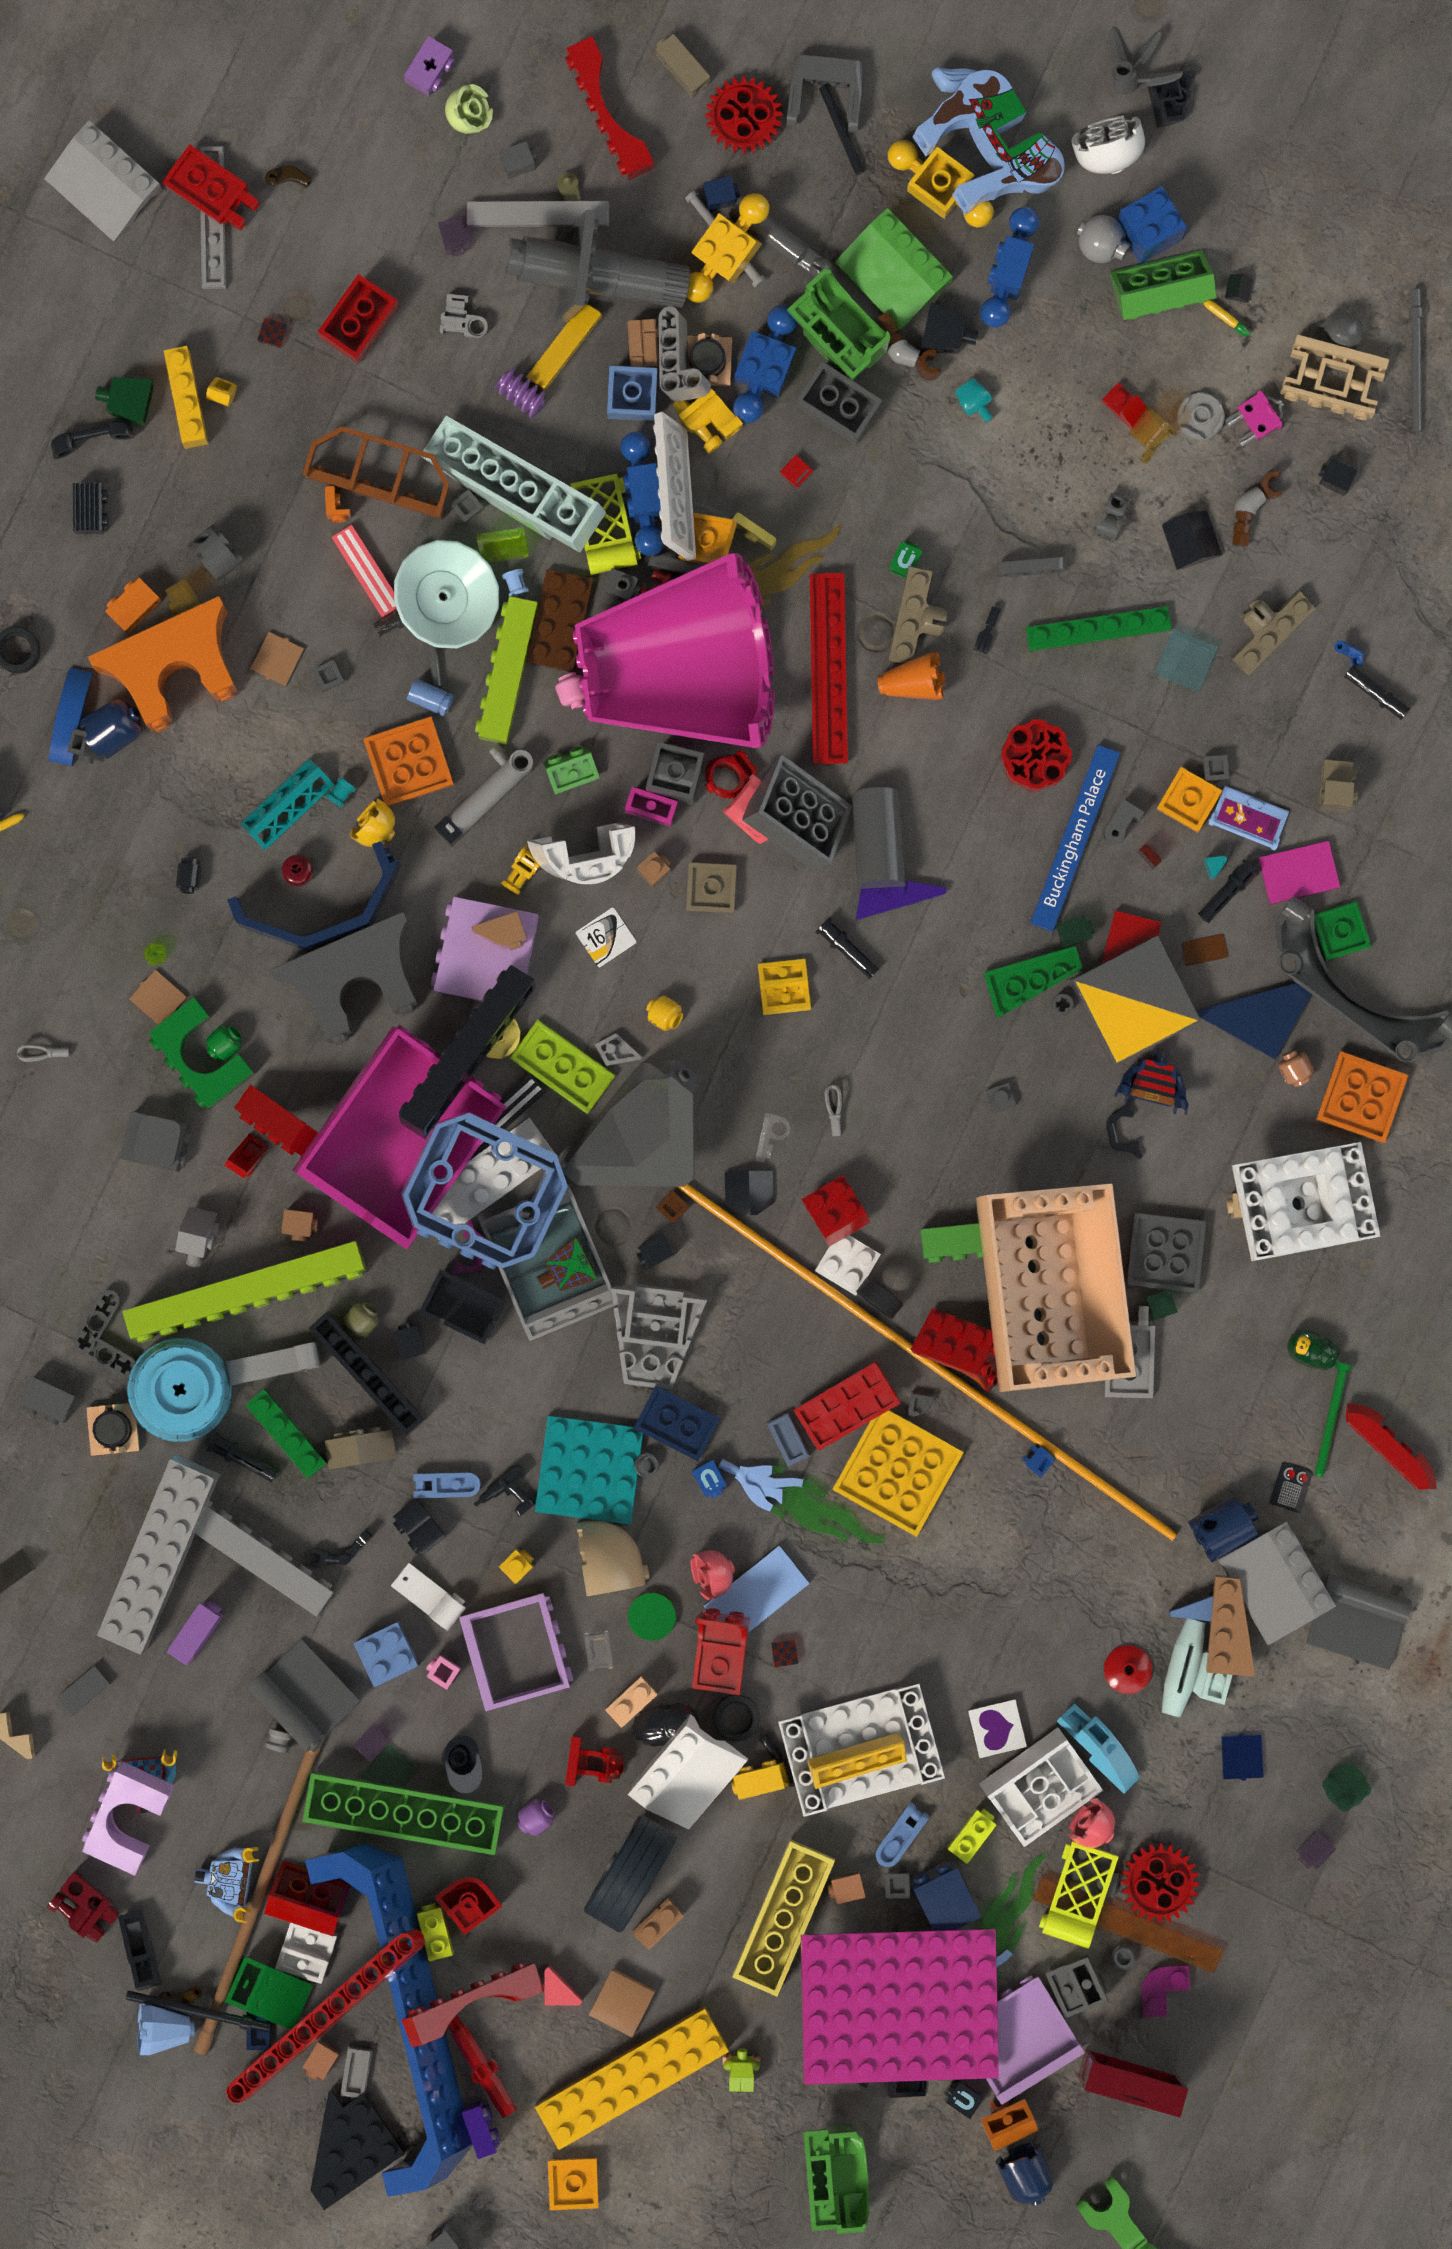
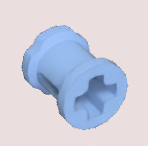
(515, 583)

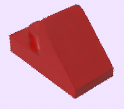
(1124, 405)
(246, 1156)

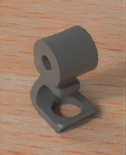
(1114, 510)

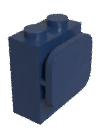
(945, 1897)

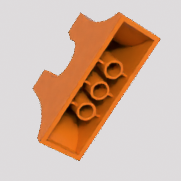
(152, 655)

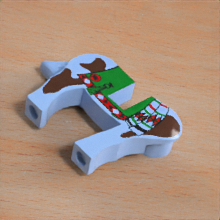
(988, 108)

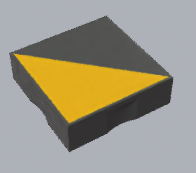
(1135, 1000)

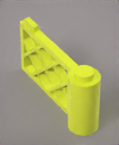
(616, 552)
(1070, 1925)

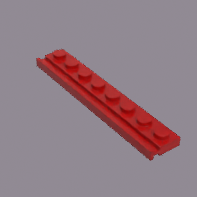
(828, 668)

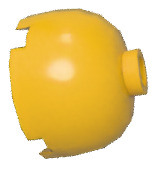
(374, 824)

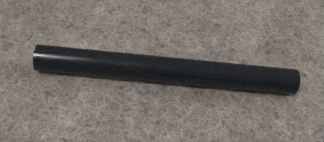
(841, 130)

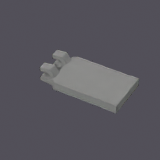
(1143, 1351)

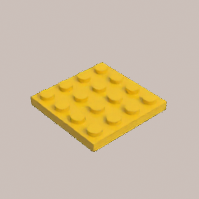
(898, 1471)

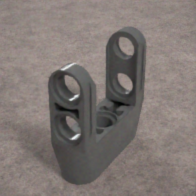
(830, 72)
(680, 567)

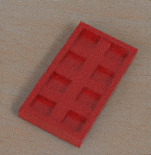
(847, 1405)

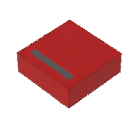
(796, 472)

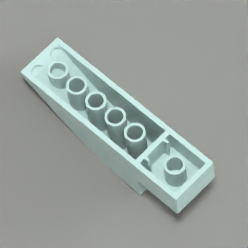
(515, 485)

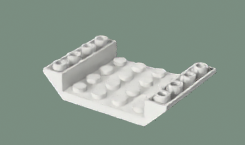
(854, 1723)

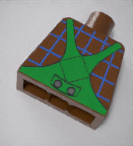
(567, 1268)

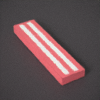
(366, 570)

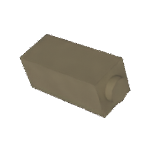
(682, 65)

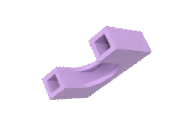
(105, 1839)

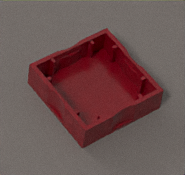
(1132, 2083)

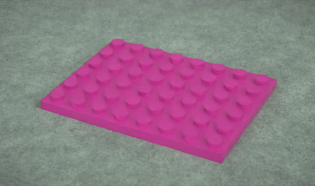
(899, 2006)

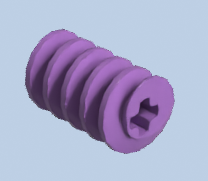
(521, 393)

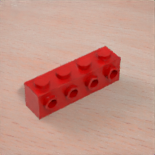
(275, 1120)

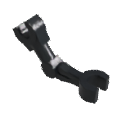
(342, 1559)

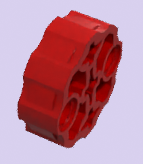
(1055, 760)

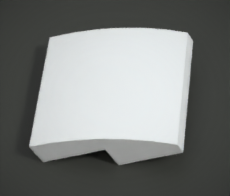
(306, 1953)

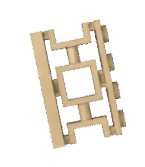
(1340, 359)

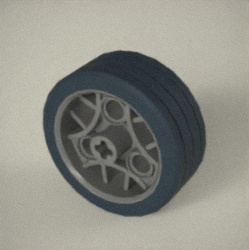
(630, 1873)

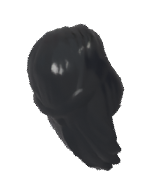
(659, 1723)

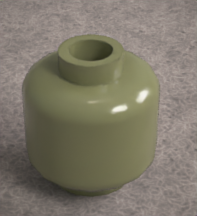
(361, 1320)

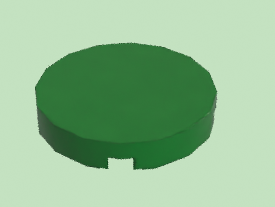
(651, 1616)

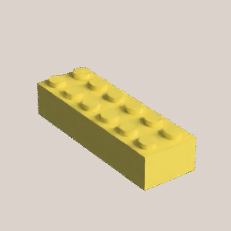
(783, 1917)

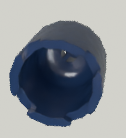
(112, 727)
(1026, 2174)

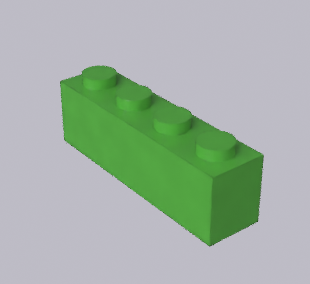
(951, 1241)

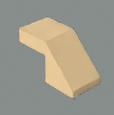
(21, 1743)

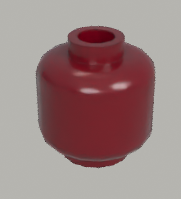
(301, 878)

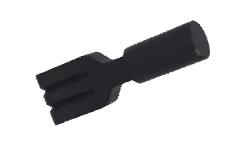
(985, 637)

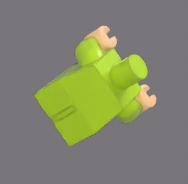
(741, 2070)

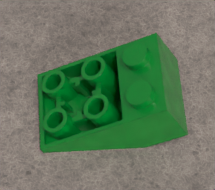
(268, 1993)

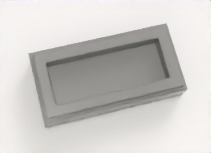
(356, 2071)

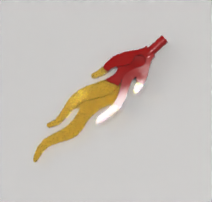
(776, 578)

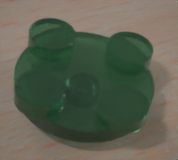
(1346, 1786)

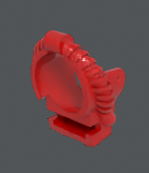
(739, 765)

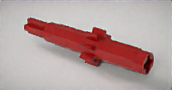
(482, 2069)

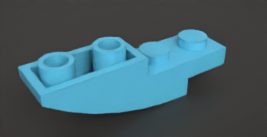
(1103, 1746)

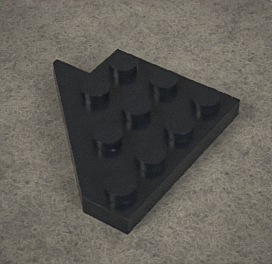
(350, 2148)

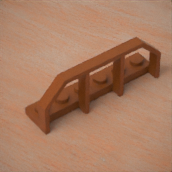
(364, 487)

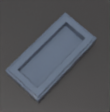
(788, 1439)

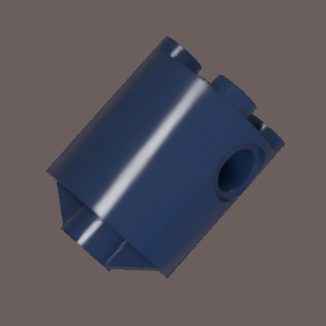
(1224, 1527)

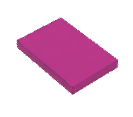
(1299, 872)

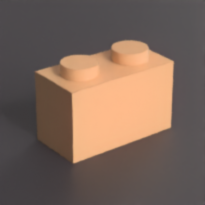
(631, 1701)

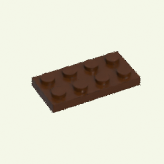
(560, 607)

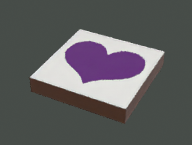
(997, 1728)

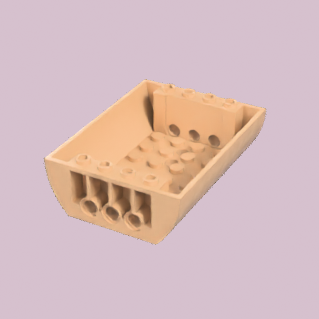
(1074, 1287)

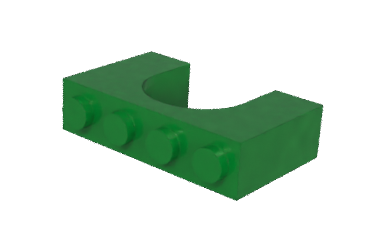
(170, 1038)

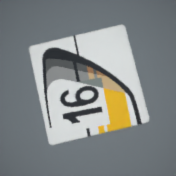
(606, 937)

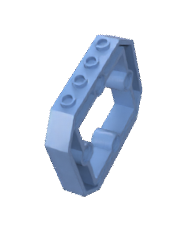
(530, 1231)

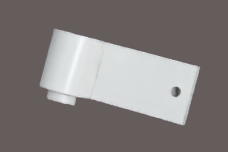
(429, 1596)

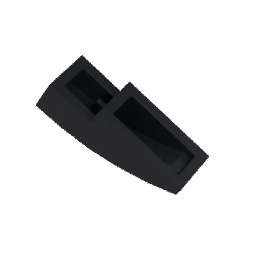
(139, 1950)

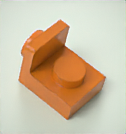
(333, 501)

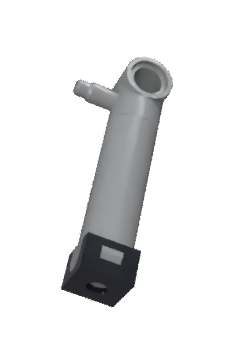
(485, 796)

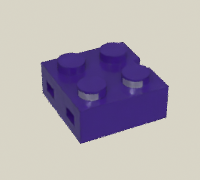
(482, 2134)

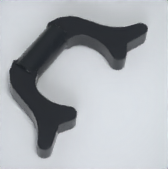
(1112, 1131)

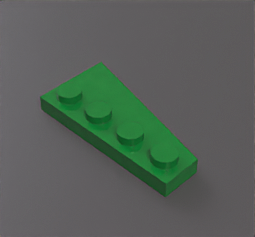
(1024, 980)

